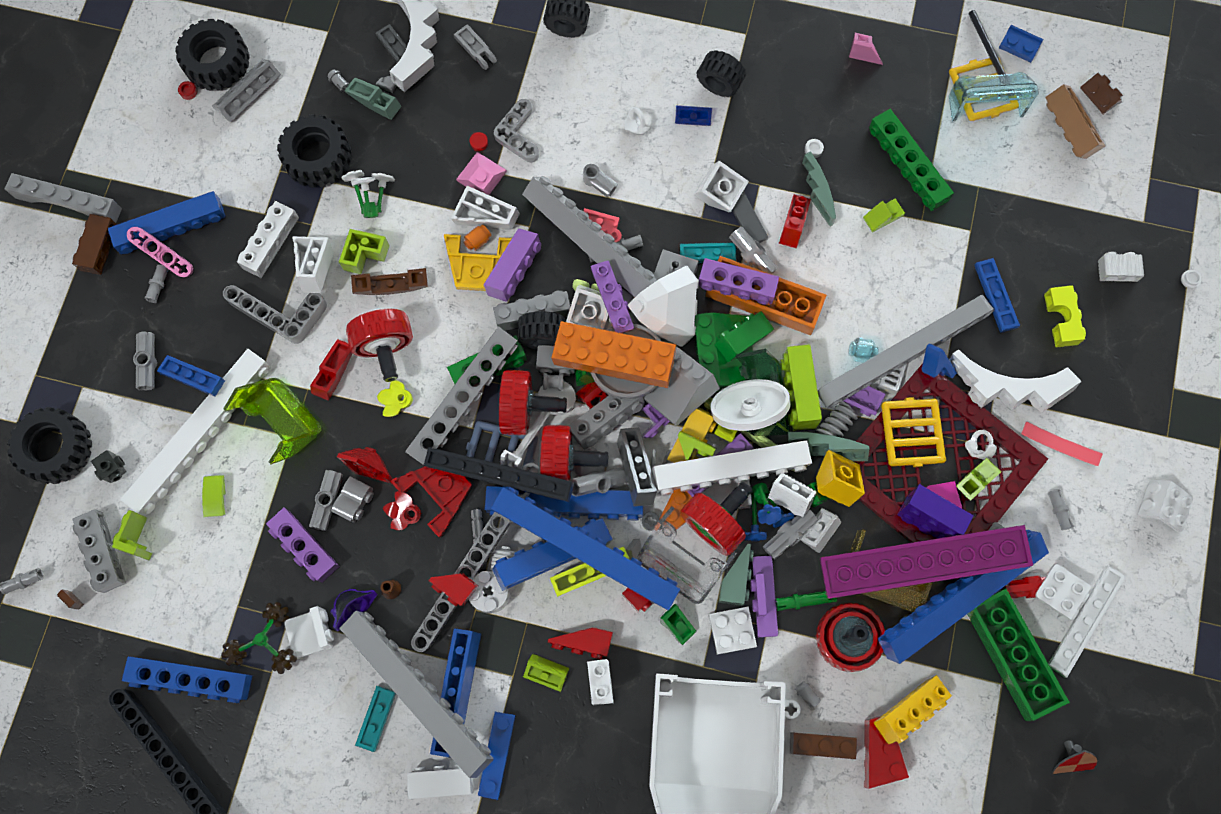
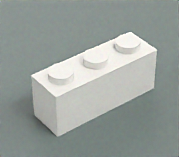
(438, 782)

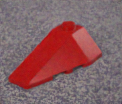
(365, 463)

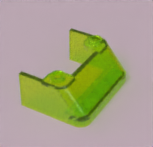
(281, 411)

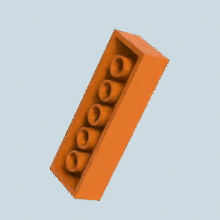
(792, 304)
(614, 354)

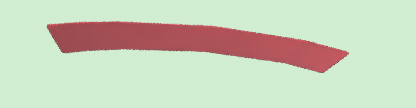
(1061, 445)

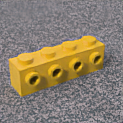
(912, 710)

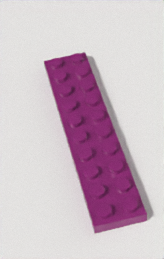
(926, 561)

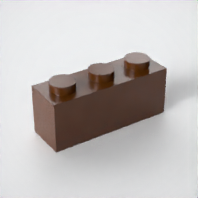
(94, 245)
(823, 745)

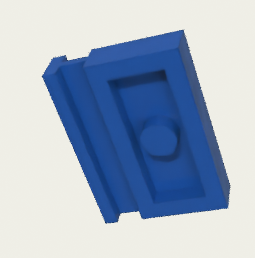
(1021, 43)

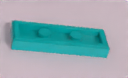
(709, 251)
(375, 719)

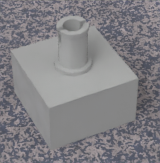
(671, 262)

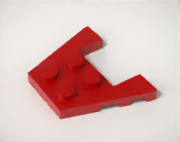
(444, 487)

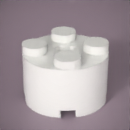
(489, 604)

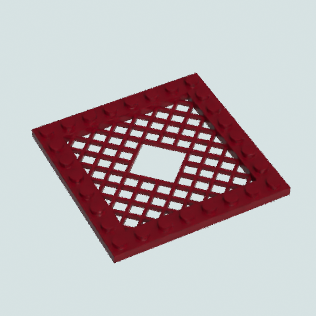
(1029, 457)

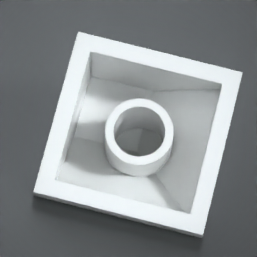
(587, 308)

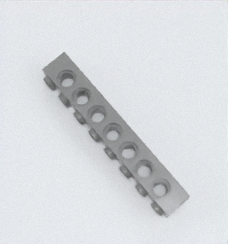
(499, 337)

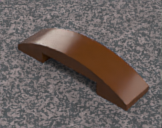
(389, 284)

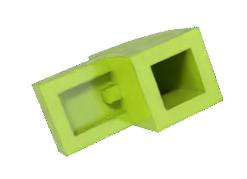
(978, 478)

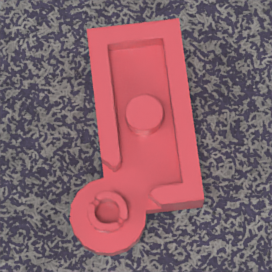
(607, 222)

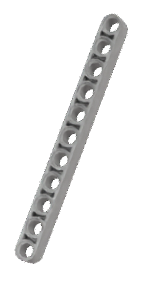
(904, 352)
(475, 567)

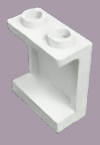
(600, 682)

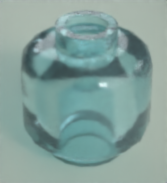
(862, 349)

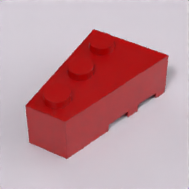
(882, 760)

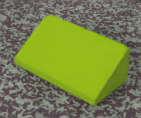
(546, 672)

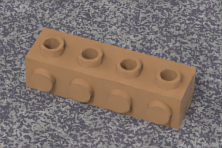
(1074, 121)

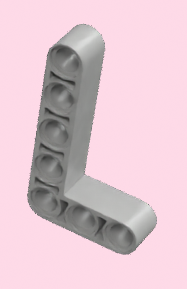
(273, 316)

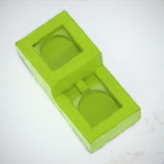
(212, 496)

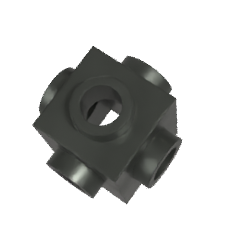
(108, 466)

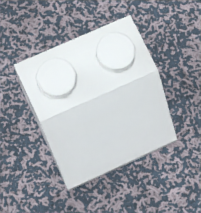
(721, 187)

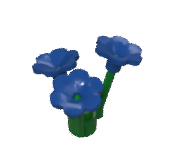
(768, 514)

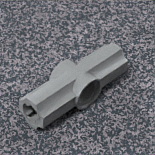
(752, 251)
(145, 372)
(598, 482)
(322, 513)
(789, 534)

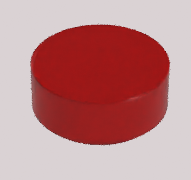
(187, 90)
(478, 141)

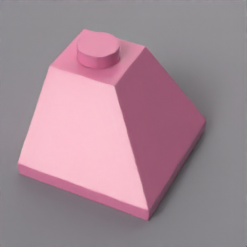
(481, 174)

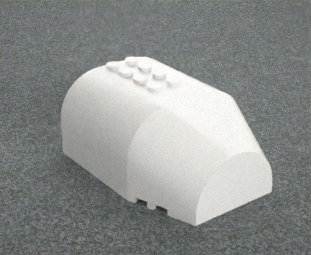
(717, 746)

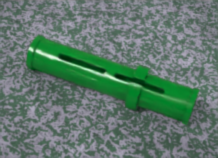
(797, 601)

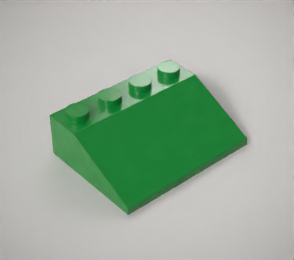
(707, 333)

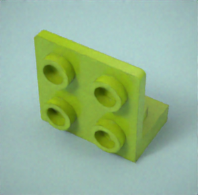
(129, 533)

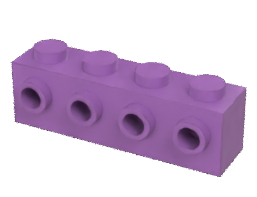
(512, 265)

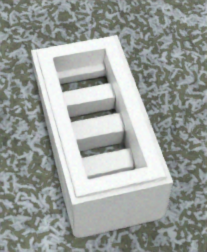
(889, 388)

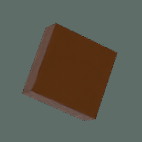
(70, 599)

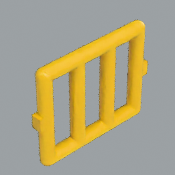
(993, 112)
(891, 443)

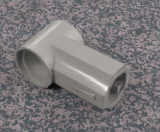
(599, 181)

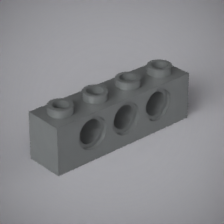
(636, 467)

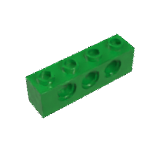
(516, 360)

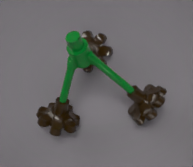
(281, 659)

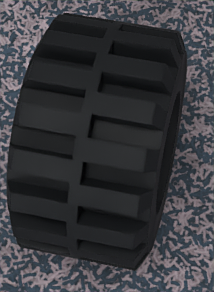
(567, 17)
(721, 73)
(538, 328)

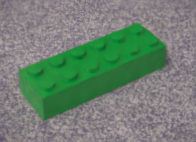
(1017, 656)

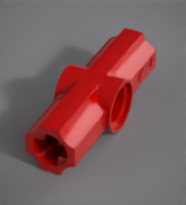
(1025, 587)

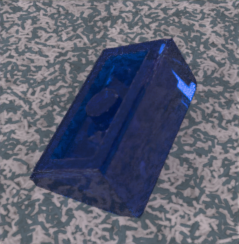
(693, 115)

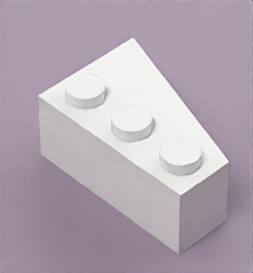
(479, 208)
(312, 262)

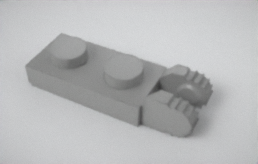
(474, 46)

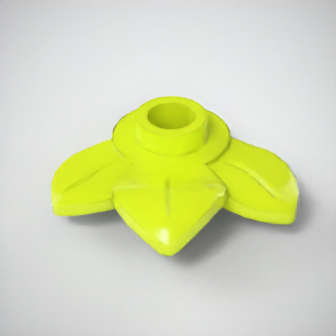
(392, 399)

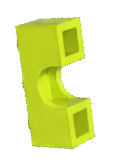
(1065, 302)

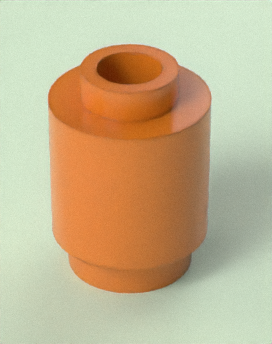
(477, 238)

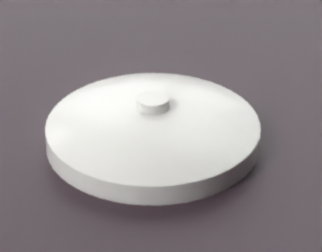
(750, 405)

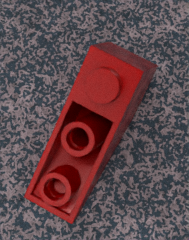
(795, 221)
(589, 640)

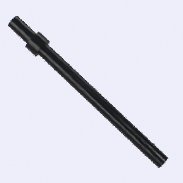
(986, 42)

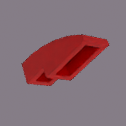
(331, 370)

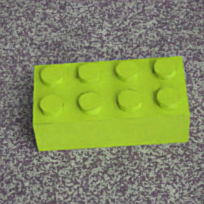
(802, 387)

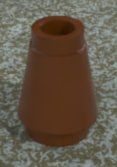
(393, 592)

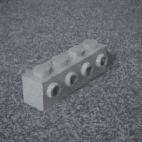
(508, 314)
(603, 419)
(98, 551)

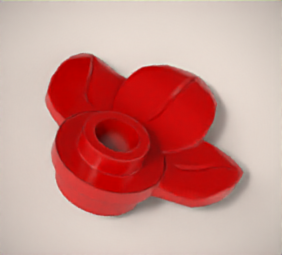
(399, 511)

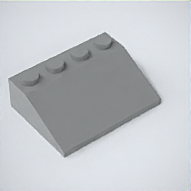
(687, 389)

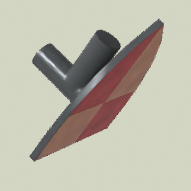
(1077, 760)

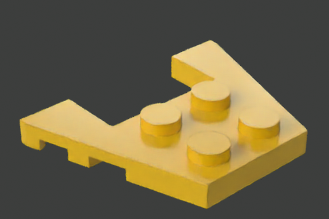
(471, 270)

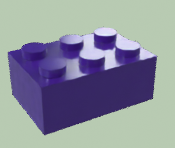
(934, 514)

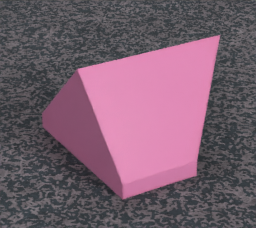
(863, 49)

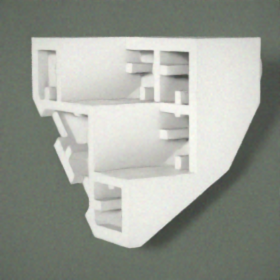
(669, 306)

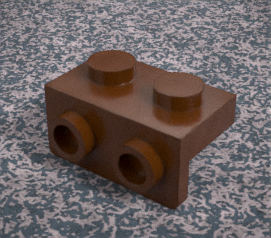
(1101, 93)

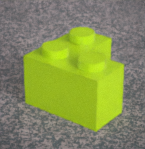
(359, 247)

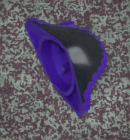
(349, 602)

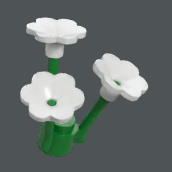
(368, 208)

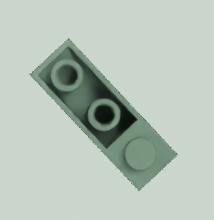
(733, 585)

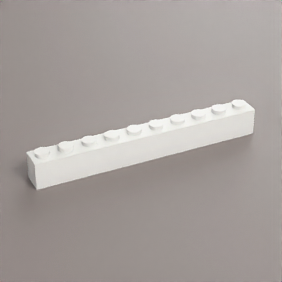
(192, 437)

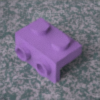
(867, 400)

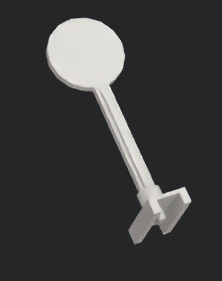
(515, 458)

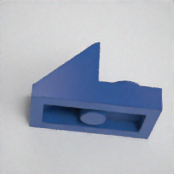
(937, 362)

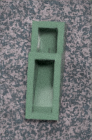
(373, 98)

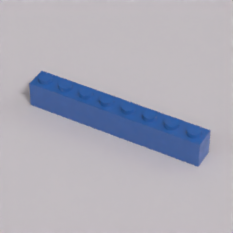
(594, 505)

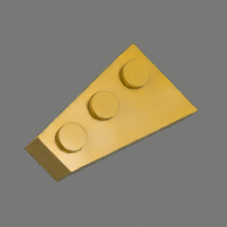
(697, 425)

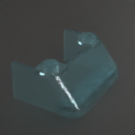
(993, 88)

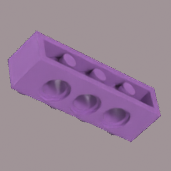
(731, 273)
(326, 564)

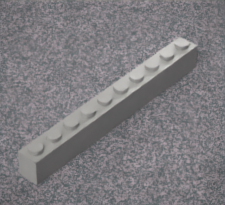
(588, 234)
(417, 694)

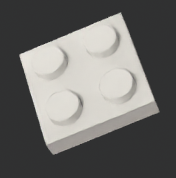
(732, 630)

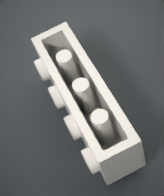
(267, 239)

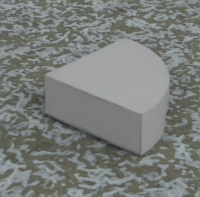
(386, 84)
(634, 548)

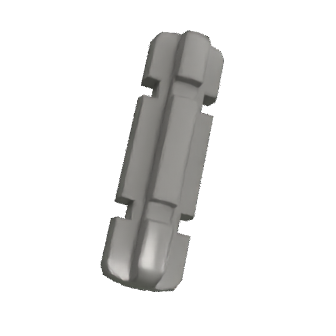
(477, 523)

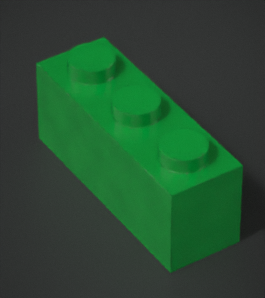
(743, 335)

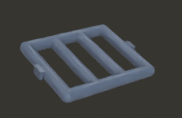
(471, 447)

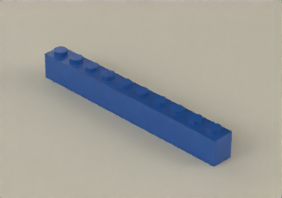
(584, 548)
(950, 606)

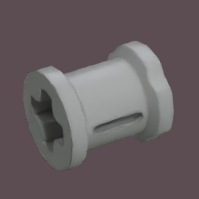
(553, 381)

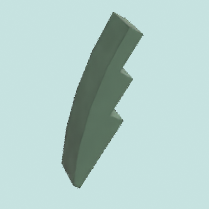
(821, 192)
(821, 443)

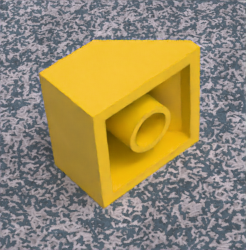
(840, 479)

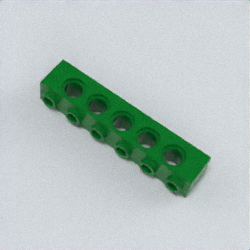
(910, 150)

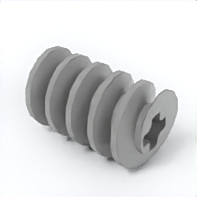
(838, 420)

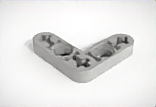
(510, 131)

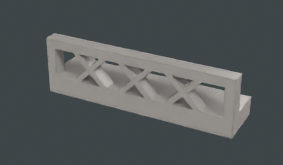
(246, 89)

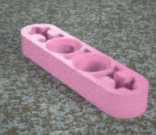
(159, 253)

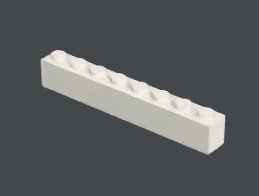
(731, 466)

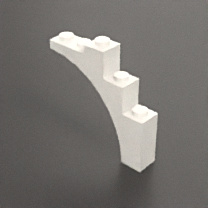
(417, 57)
(1013, 391)

